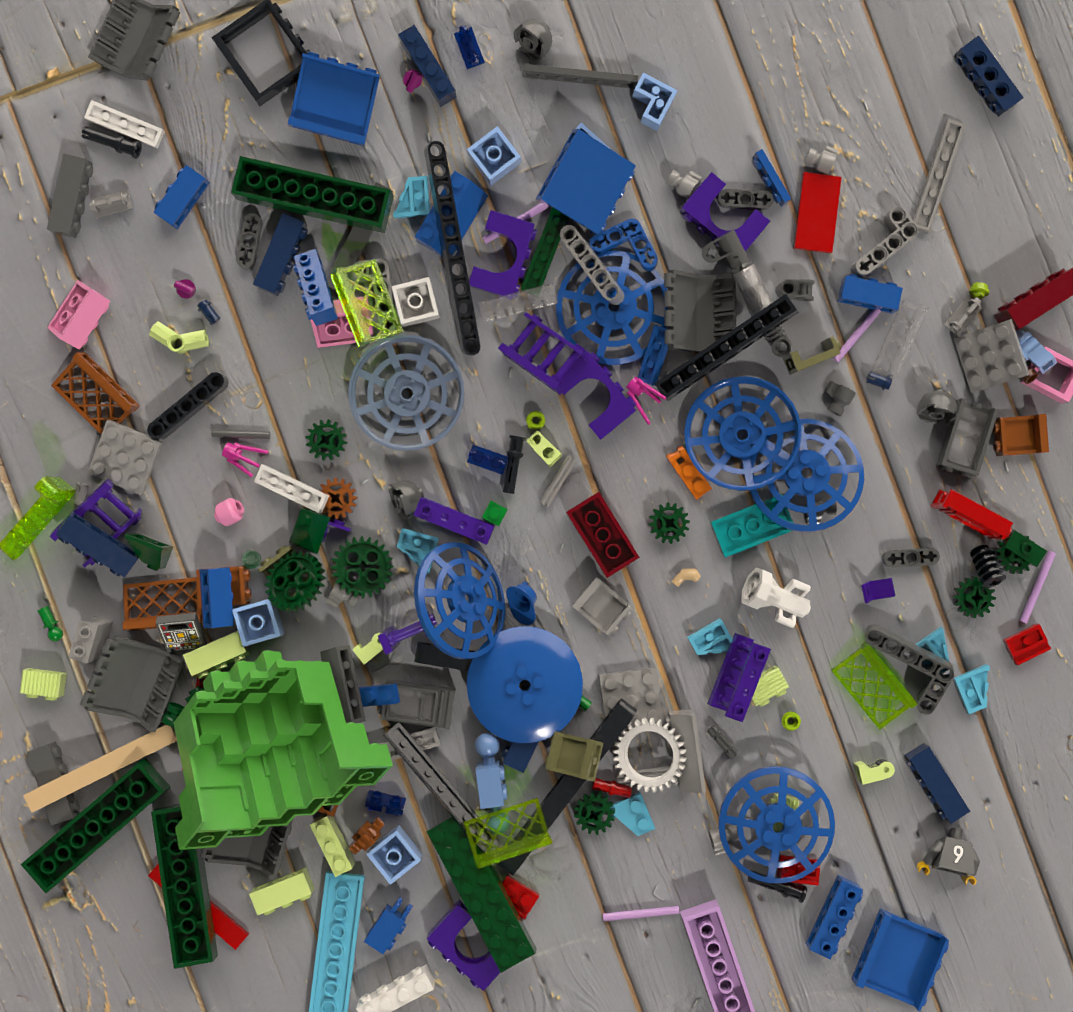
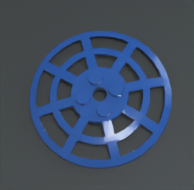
(607, 319)
(742, 421)
(810, 486)
(458, 605)
(771, 814)

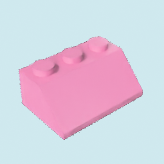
(78, 315)
(338, 331)

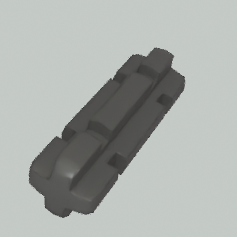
(722, 741)

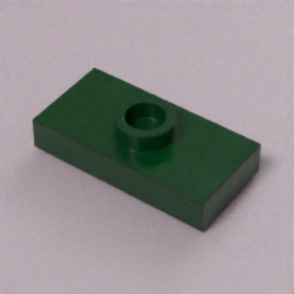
(1024, 548)

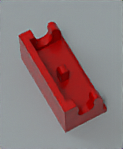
(811, 879)

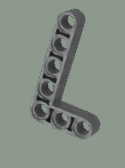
(915, 661)

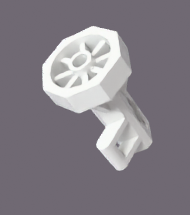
(763, 591)

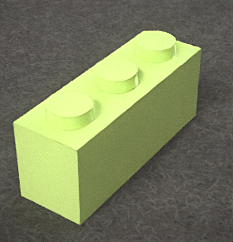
(215, 655)
(332, 844)
(282, 892)

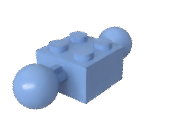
(490, 779)

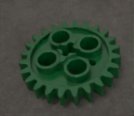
(295, 581)
(363, 584)

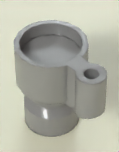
(824, 161)
(683, 185)
(337, 596)
(731, 834)

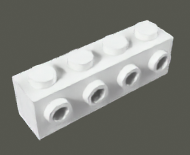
(399, 992)

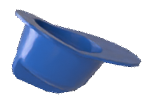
(522, 602)

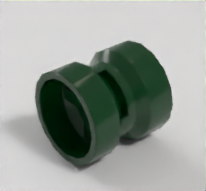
(173, 712)

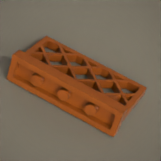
(103, 381)
(149, 622)

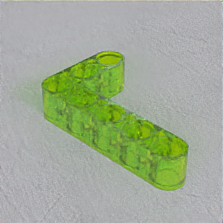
(54, 495)

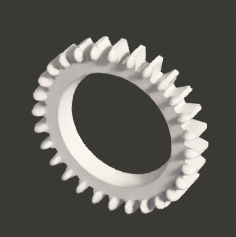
(635, 777)

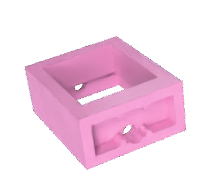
(1066, 390)

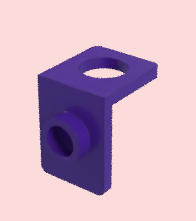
(337, 523)
(878, 589)

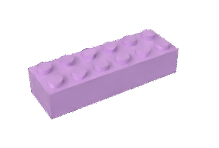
(716, 958)

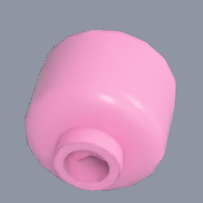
(229, 512)

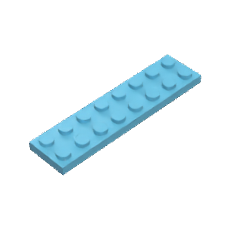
(336, 942)

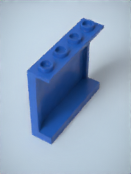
(334, 99)
(586, 181)
(900, 959)

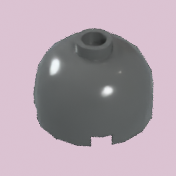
(534, 38)
(937, 407)
(406, 497)

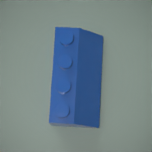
(468, 202)

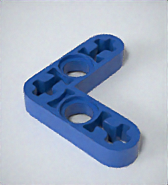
(631, 237)

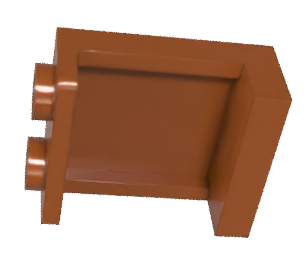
(1021, 435)
(239, 585)

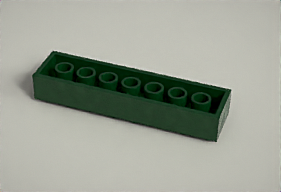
(312, 194)
(95, 825)
(183, 893)
(483, 897)

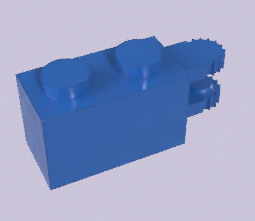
(387, 926)

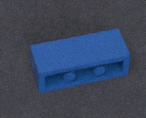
(181, 196)
(870, 294)
(216, 597)

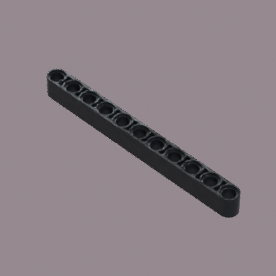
(446, 241)
(568, 785)

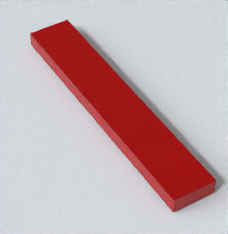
(224, 925)

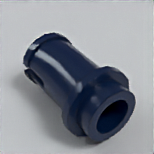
(209, 313)
(880, 381)

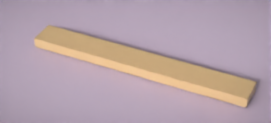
(99, 768)

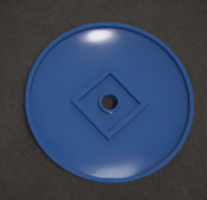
(531, 656)

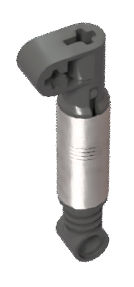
(748, 282)

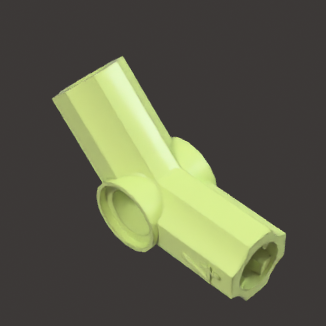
(168, 337)

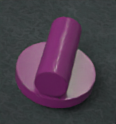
(412, 79)
(185, 288)

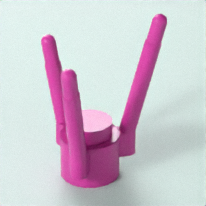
(637, 387)
(233, 452)

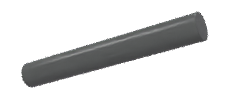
(241, 434)

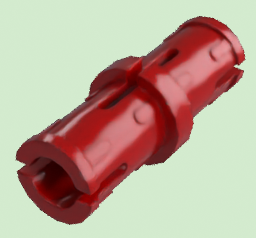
(612, 787)

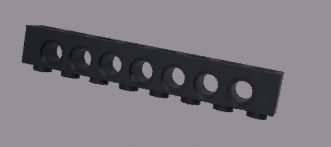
(727, 347)

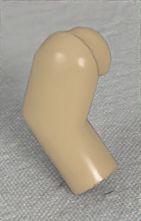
(686, 574)

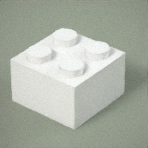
(415, 302)

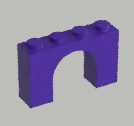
(698, 211)
(520, 234)
(619, 406)
(442, 937)

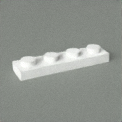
(124, 124)
(291, 488)

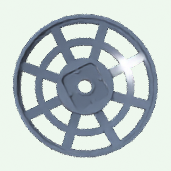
(395, 386)

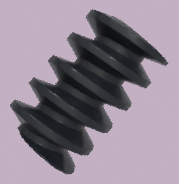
(987, 566)

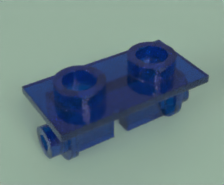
(469, 47)
(487, 459)
(377, 800)

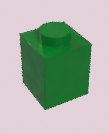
(494, 513)

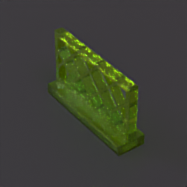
(351, 303)
(886, 674)
(514, 849)

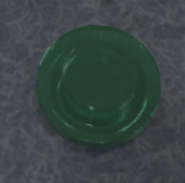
(251, 559)

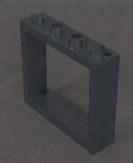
(244, 23)

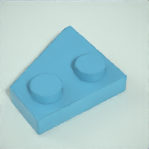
(414, 199)
(416, 545)
(711, 639)
(936, 644)
(973, 688)
(634, 814)

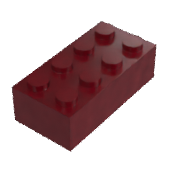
(1037, 300)
(602, 534)

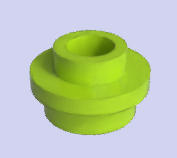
(979, 290)
(531, 415)
(796, 723)

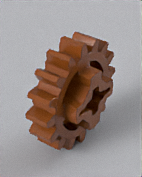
(342, 491)
(366, 835)

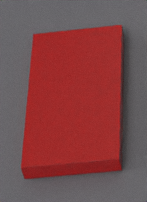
(817, 212)

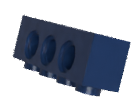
(989, 66)

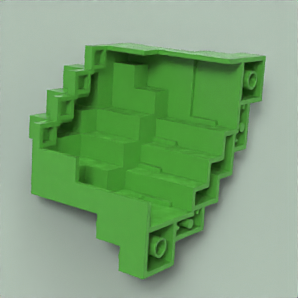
(267, 749)

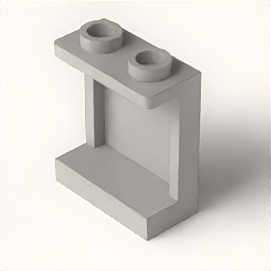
(602, 606)
(90, 639)

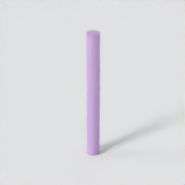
(525, 216)
(856, 335)
(1037, 587)
(641, 913)

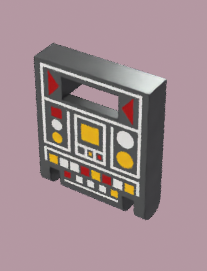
(183, 637)

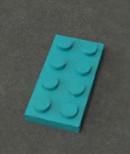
(748, 528)

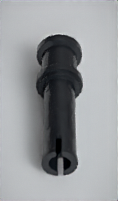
(119, 143)
(514, 454)
(786, 889)

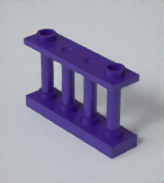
(540, 371)
(90, 504)
(454, 520)
(391, 637)
(739, 677)

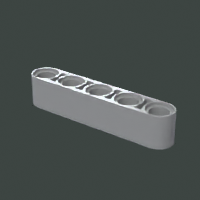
(597, 270)

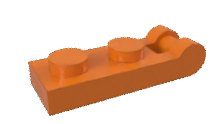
(688, 473)

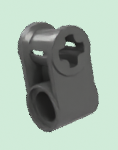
(799, 289)

